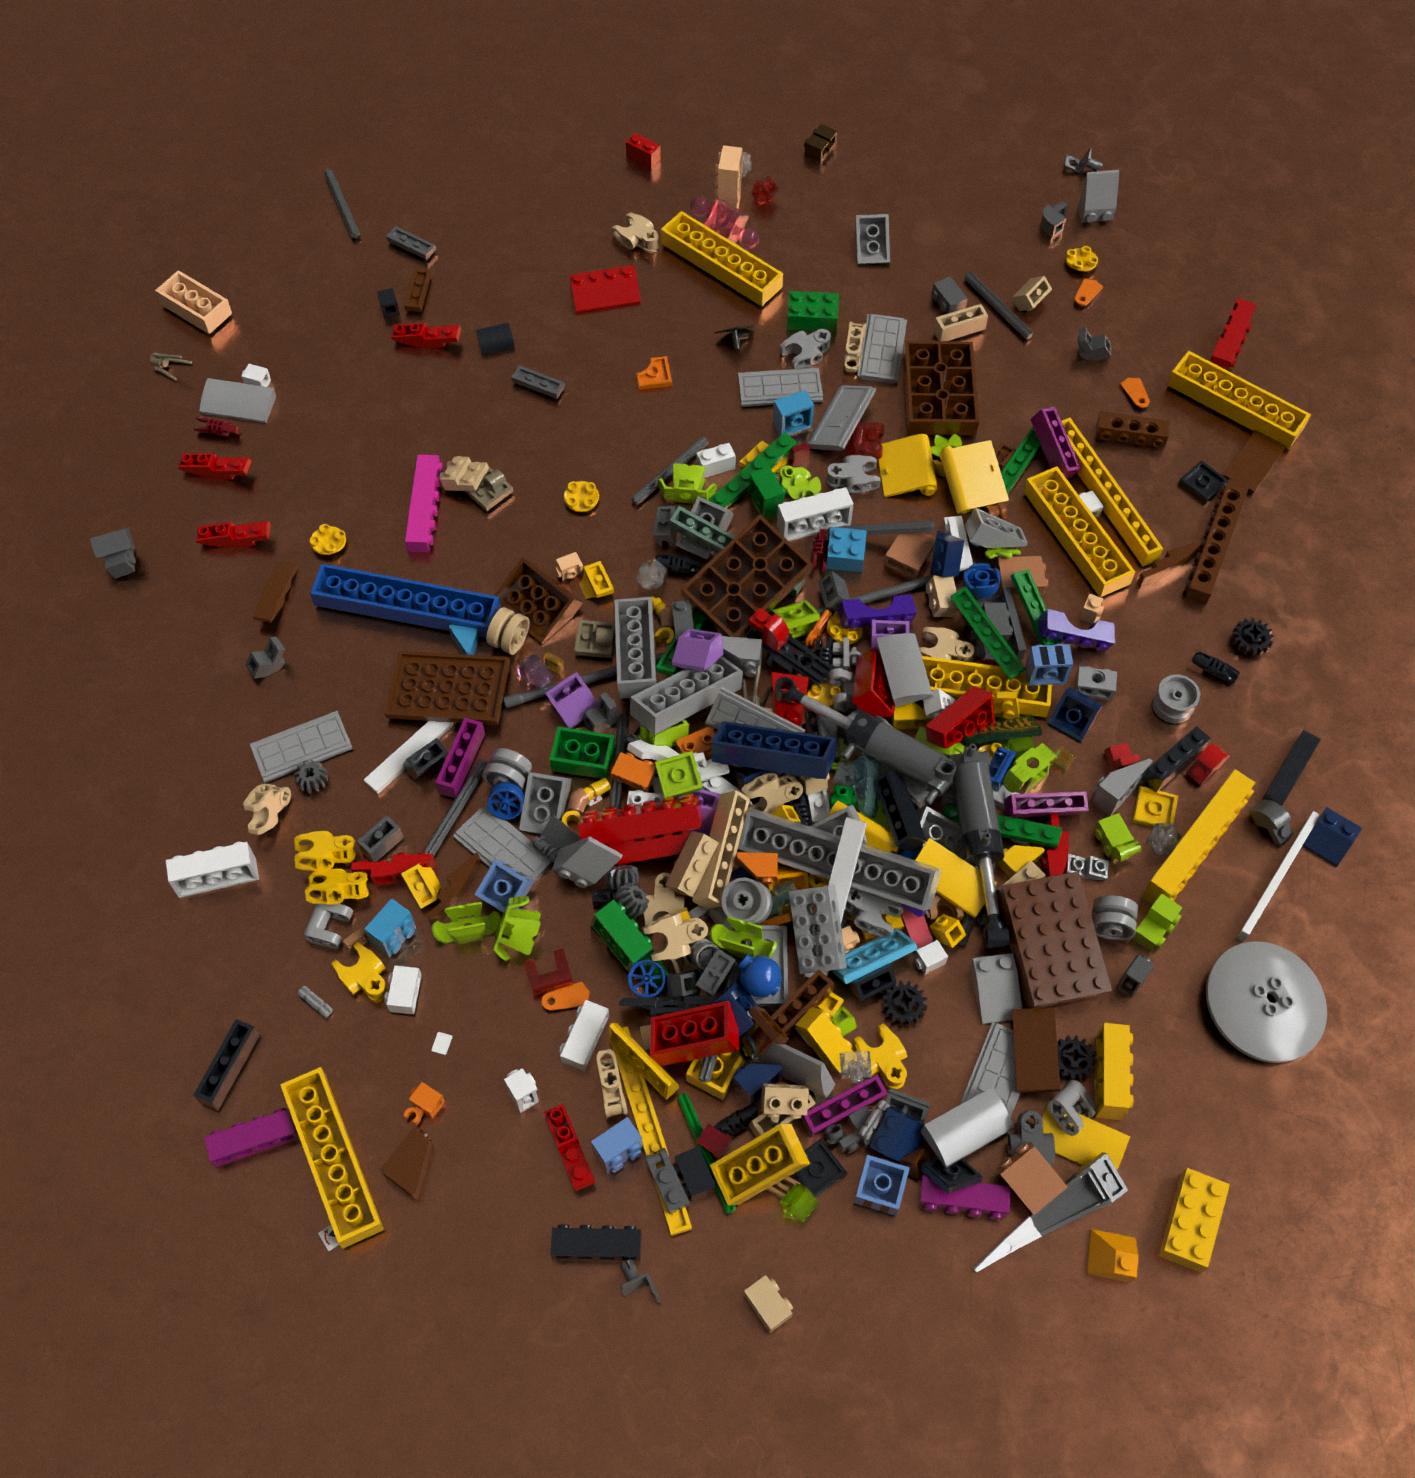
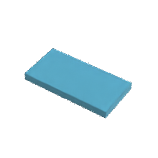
(875, 955)

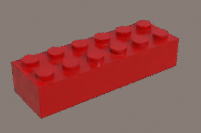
(642, 820)

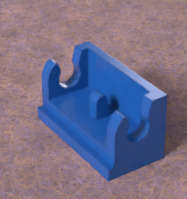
(1000, 765)

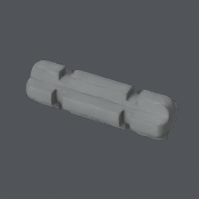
(315, 1001)
(874, 1119)

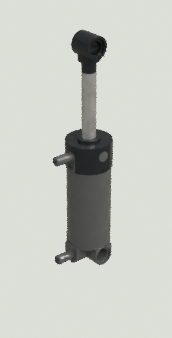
(881, 742)
(980, 831)

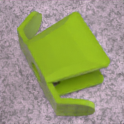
(687, 484)
(1022, 772)
(518, 926)
(461, 934)
(731, 940)

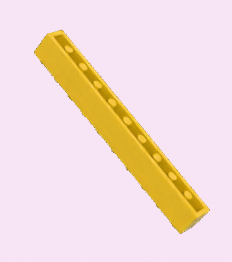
(1114, 501)

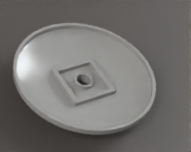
(1246, 1018)

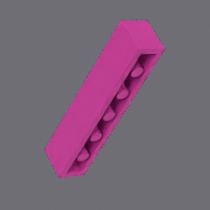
(423, 503)

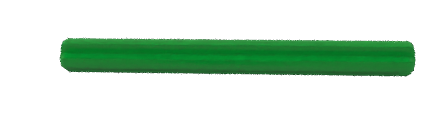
(696, 1130)

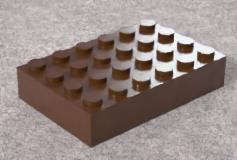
(940, 388)
(745, 575)
(1053, 940)

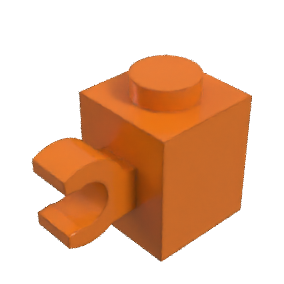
(424, 1101)

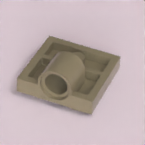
(491, 489)
(595, 639)

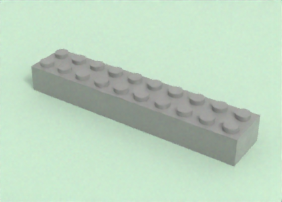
(816, 851)

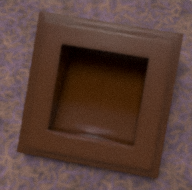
(914, 1161)

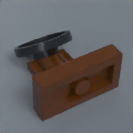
(762, 1037)

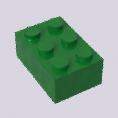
(812, 311)
(582, 752)
(621, 934)

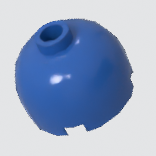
(982, 580)

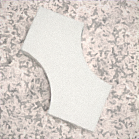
(647, 751)

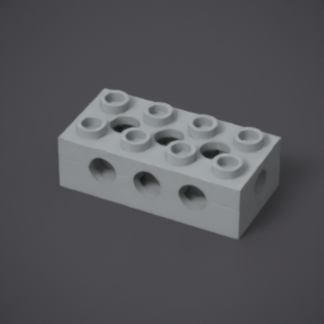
(805, 932)
(779, 934)

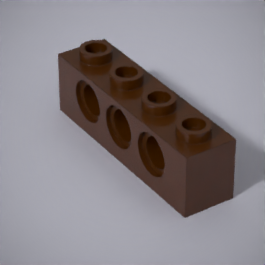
(1132, 429)
(809, 995)

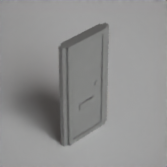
(882, 348)
(766, 386)
(841, 417)
(736, 709)
(306, 742)
(499, 840)
(996, 1068)

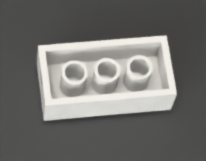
(809, 514)
(212, 869)

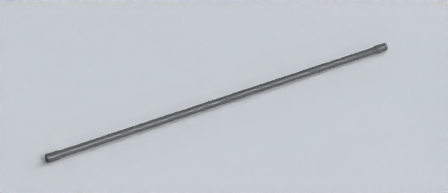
(520, 698)

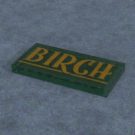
(1006, 729)

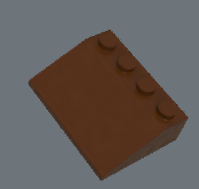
(539, 598)

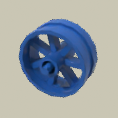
(506, 800)
(646, 978)

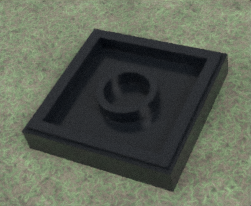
(1203, 481)
(822, 1171)
(954, 1177)

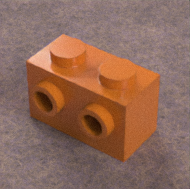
(697, 742)
(634, 771)

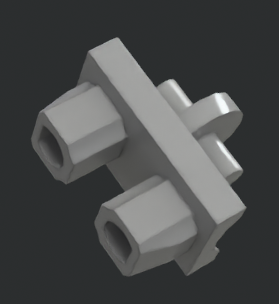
(842, 648)

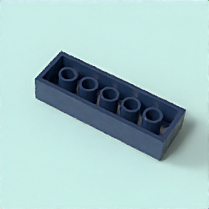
(774, 750)

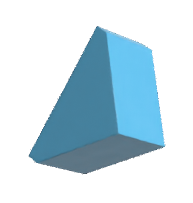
(465, 638)

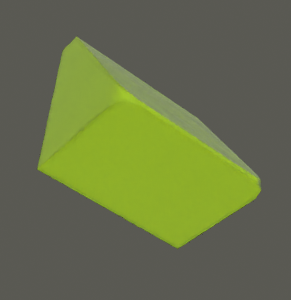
(844, 1021)

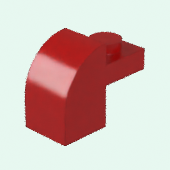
(773, 628)
(1120, 756)
(1207, 762)

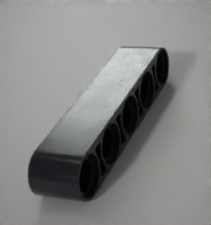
(1292, 768)

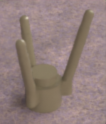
(162, 360)
(754, 698)

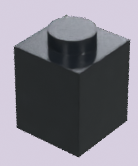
(388, 302)

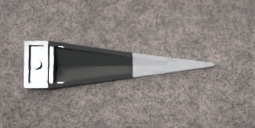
(1088, 1190)

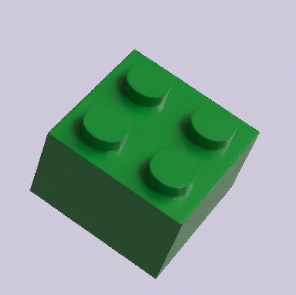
(766, 492)

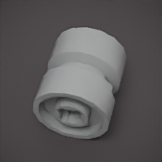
(702, 952)

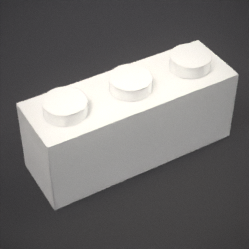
(584, 1035)

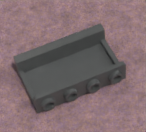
(1015, 642)

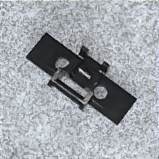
(794, 660)
(666, 1005)

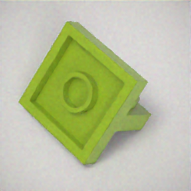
(798, 617)
(679, 775)

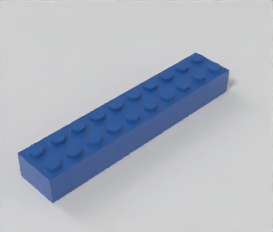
(402, 599)

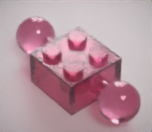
(725, 220)

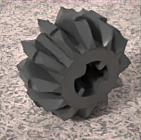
(310, 776)
(621, 875)
(632, 899)

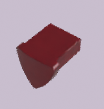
(799, 454)
(714, 1141)

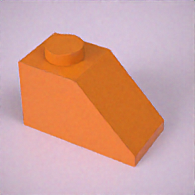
(760, 866)

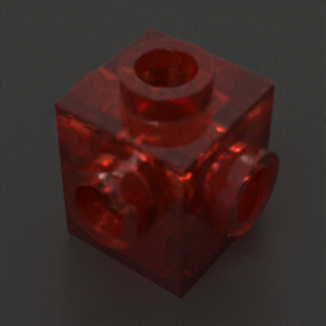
(764, 190)

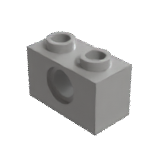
(1103, 689)

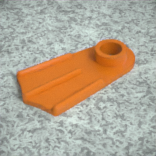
(1087, 291)
(1136, 391)
(818, 628)
(566, 997)

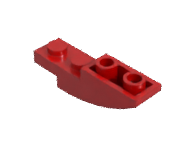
(422, 336)
(214, 467)
(231, 535)
(1056, 858)
(390, 872)
(569, 1147)

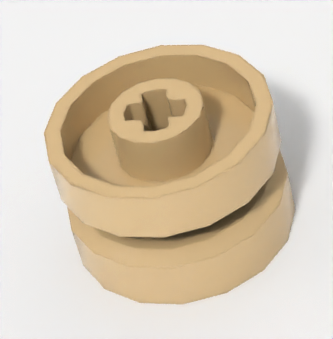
(507, 630)

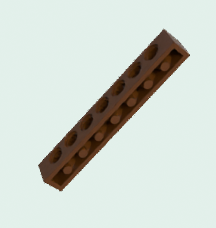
(1217, 541)

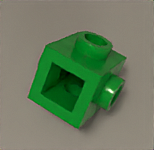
(843, 794)

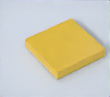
(1154, 807)

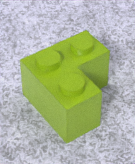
(1160, 919)

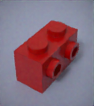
(643, 150)

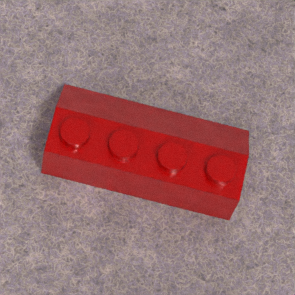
(604, 289)
(871, 685)
(694, 1034)

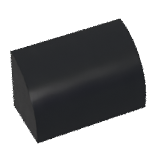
(495, 339)

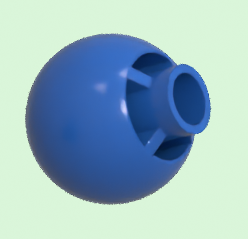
(760, 976)

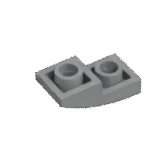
(1089, 868)

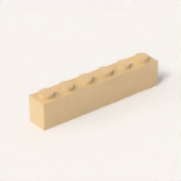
(727, 831)

